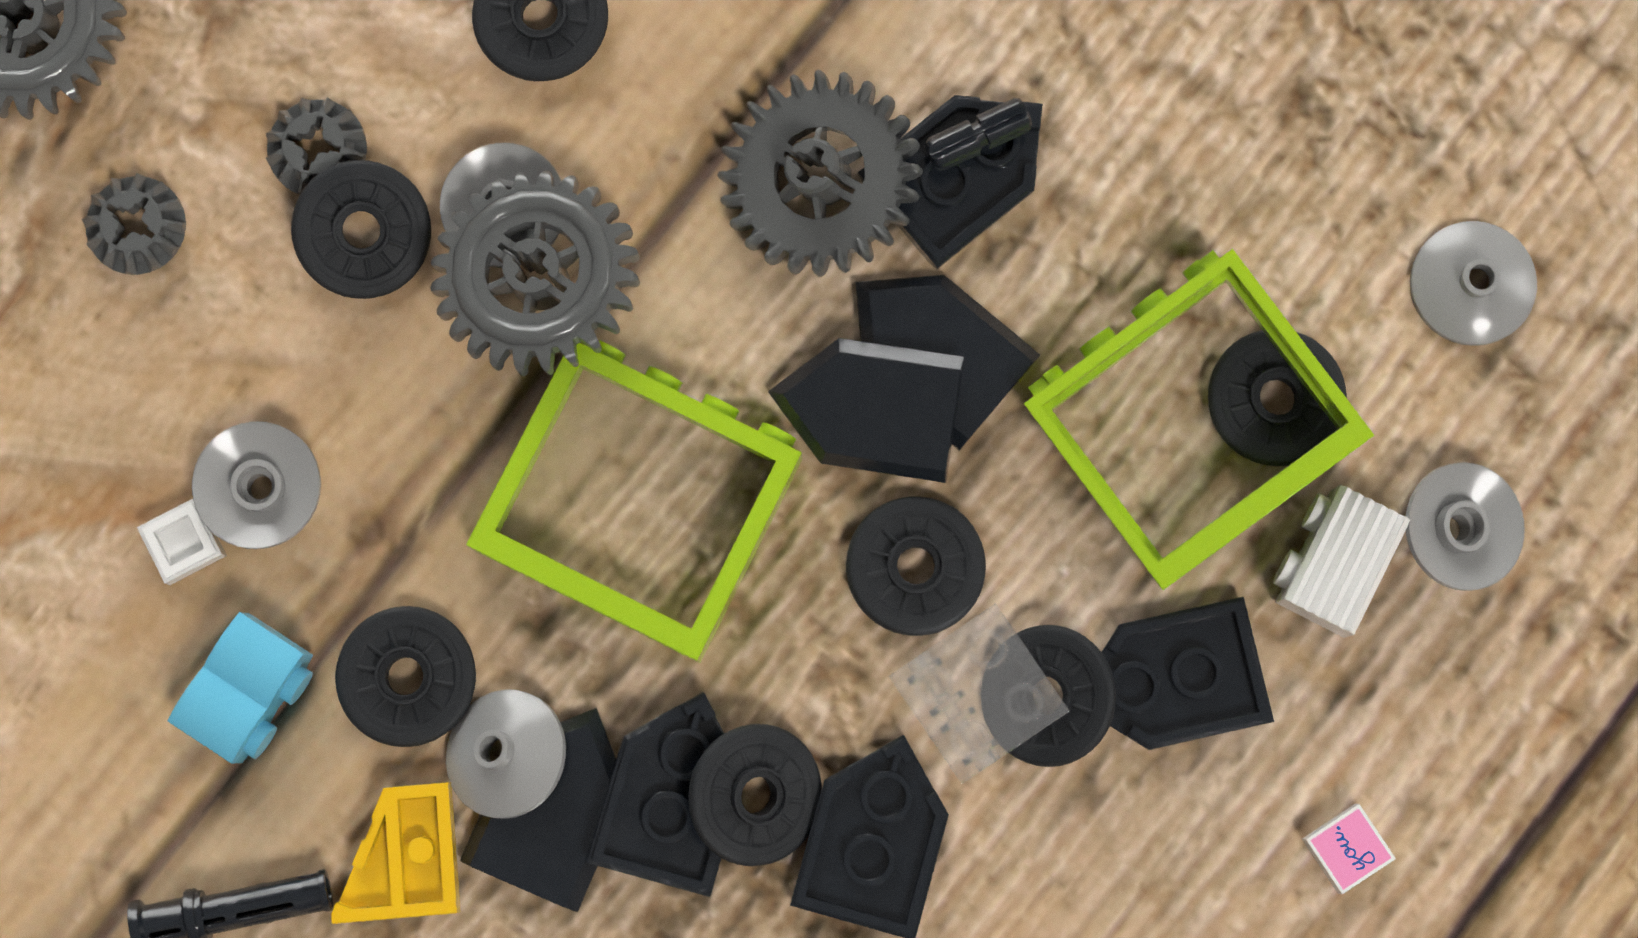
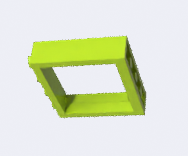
(1152, 316)
(664, 392)

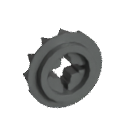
(301, 122)
(136, 252)

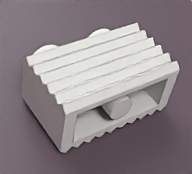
(1340, 559)

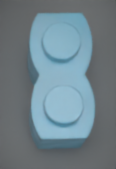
(242, 688)

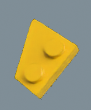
(405, 859)

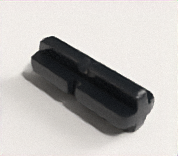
(988, 130)

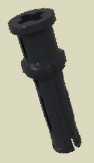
(204, 915)

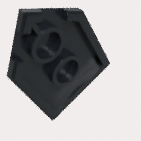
(973, 195)
(942, 318)
(876, 407)
(1187, 675)
(646, 810)
(873, 843)
(550, 844)

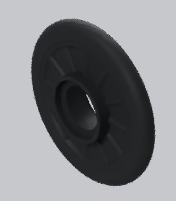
(539, 53)
(370, 189)
(1240, 414)
(908, 606)
(365, 668)
(1086, 691)
(718, 787)

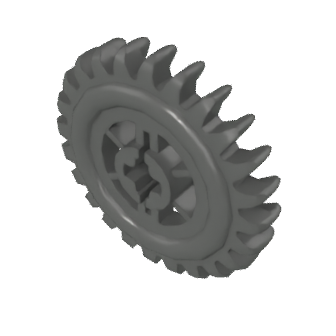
(58, 52)
(770, 146)
(570, 308)

